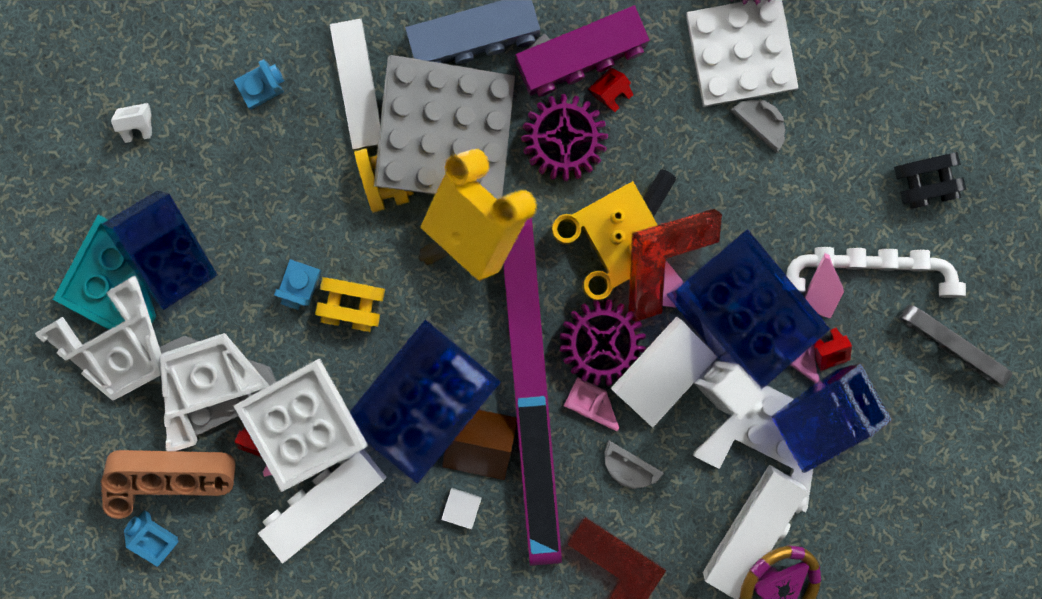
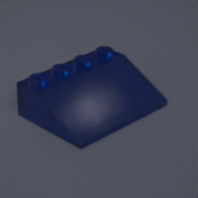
(748, 310)
(422, 400)

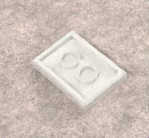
(664, 372)

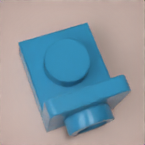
(260, 84)
(298, 284)
(149, 539)

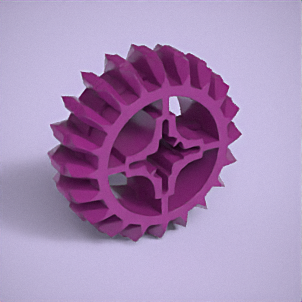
(579, 136)
(622, 322)

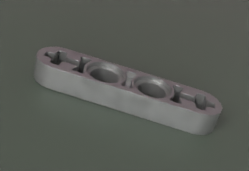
(956, 345)

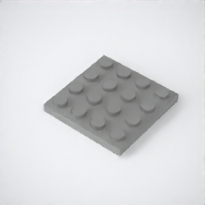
(438, 113)

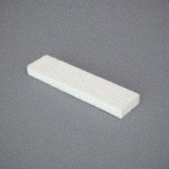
(356, 83)

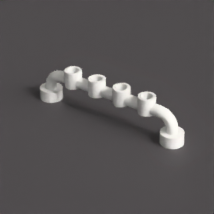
(886, 260)

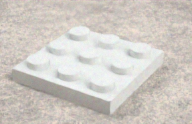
(741, 51)
(300, 425)

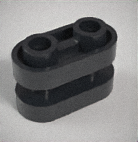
(947, 188)

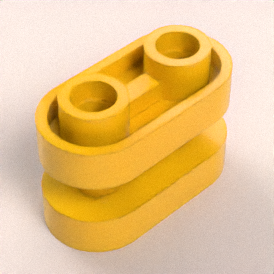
(376, 194)
(332, 312)

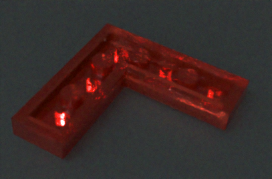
(656, 244)
(635, 571)

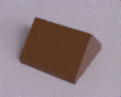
(483, 445)

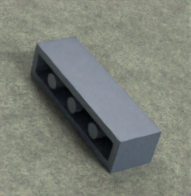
(475, 32)

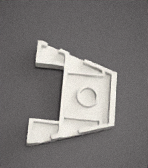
(119, 357)
(200, 378)
(758, 433)

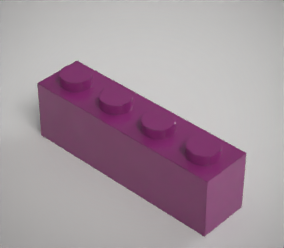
(581, 51)

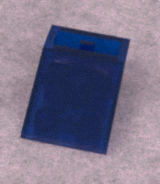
(160, 248)
(831, 417)

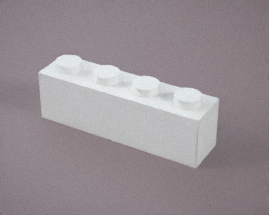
(731, 390)
(321, 505)
(755, 530)

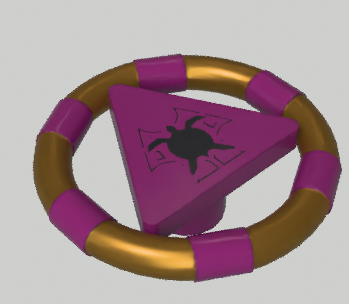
(783, 584)

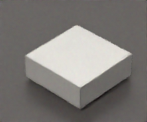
(461, 508)

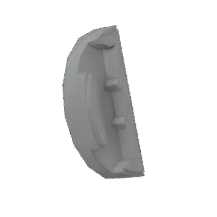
(763, 120)
(628, 468)

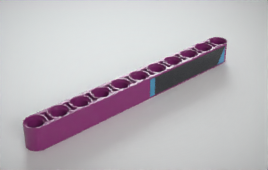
(532, 400)

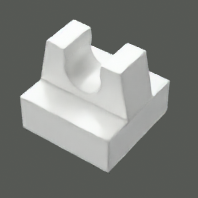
(132, 118)

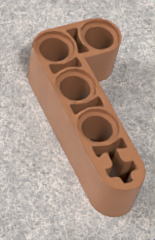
(162, 474)

